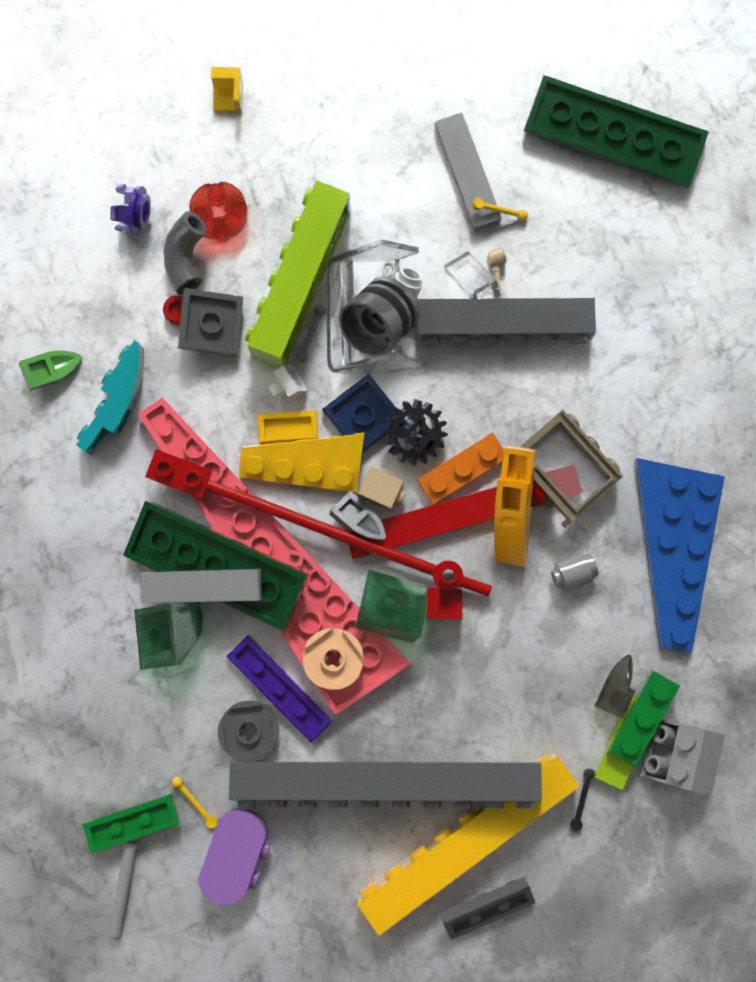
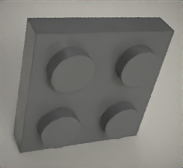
(210, 322)

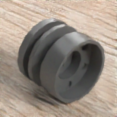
(379, 316)

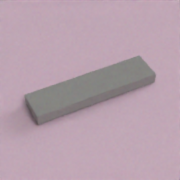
(467, 169)
(201, 586)

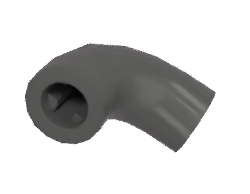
(179, 252)

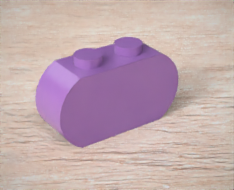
(234, 856)

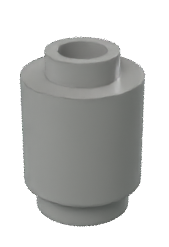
(574, 571)

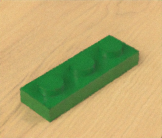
(643, 718)
(131, 823)

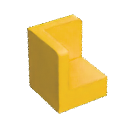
(227, 89)

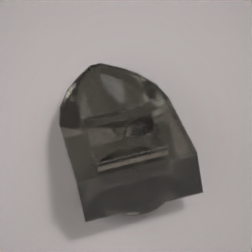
(616, 691)

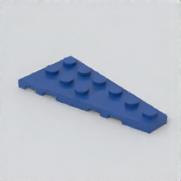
(679, 533)

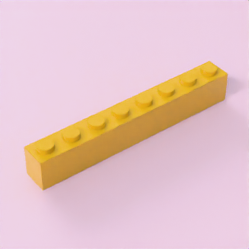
(458, 850)

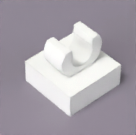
(288, 383)

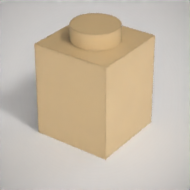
(382, 489)

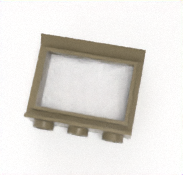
(570, 467)

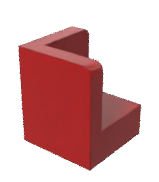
(444, 604)

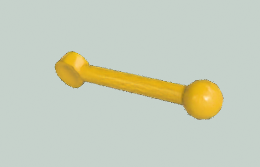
(478, 204)
(211, 821)

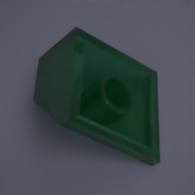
(392, 607)
(167, 633)

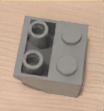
(683, 757)

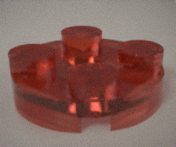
(235, 210)

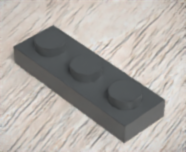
(487, 908)

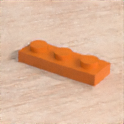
(462, 469)

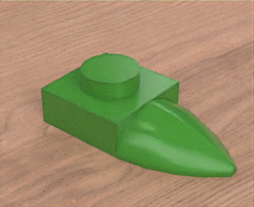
(48, 367)

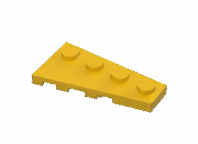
(306, 462)

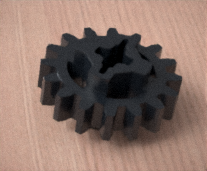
(415, 443)

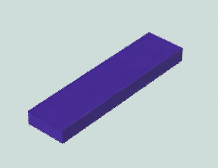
(279, 688)

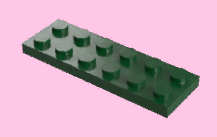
(616, 131)
(176, 543)

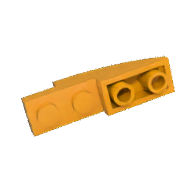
(513, 506)

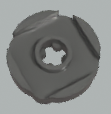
(237, 744)

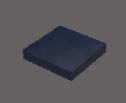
(361, 410)

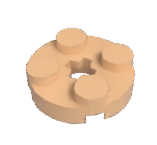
(315, 657)

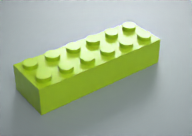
(299, 274)

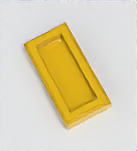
(287, 426)

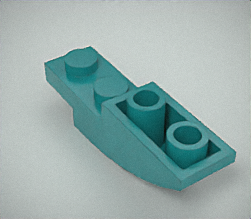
(123, 390)

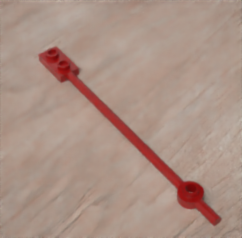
(197, 480)

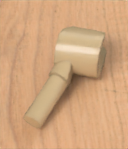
(496, 258)

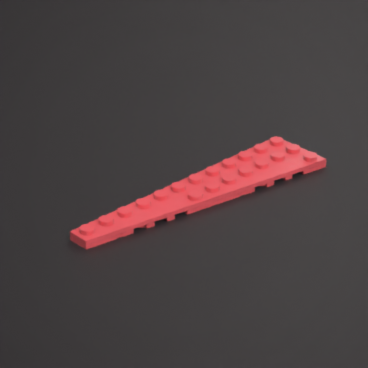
(322, 601)

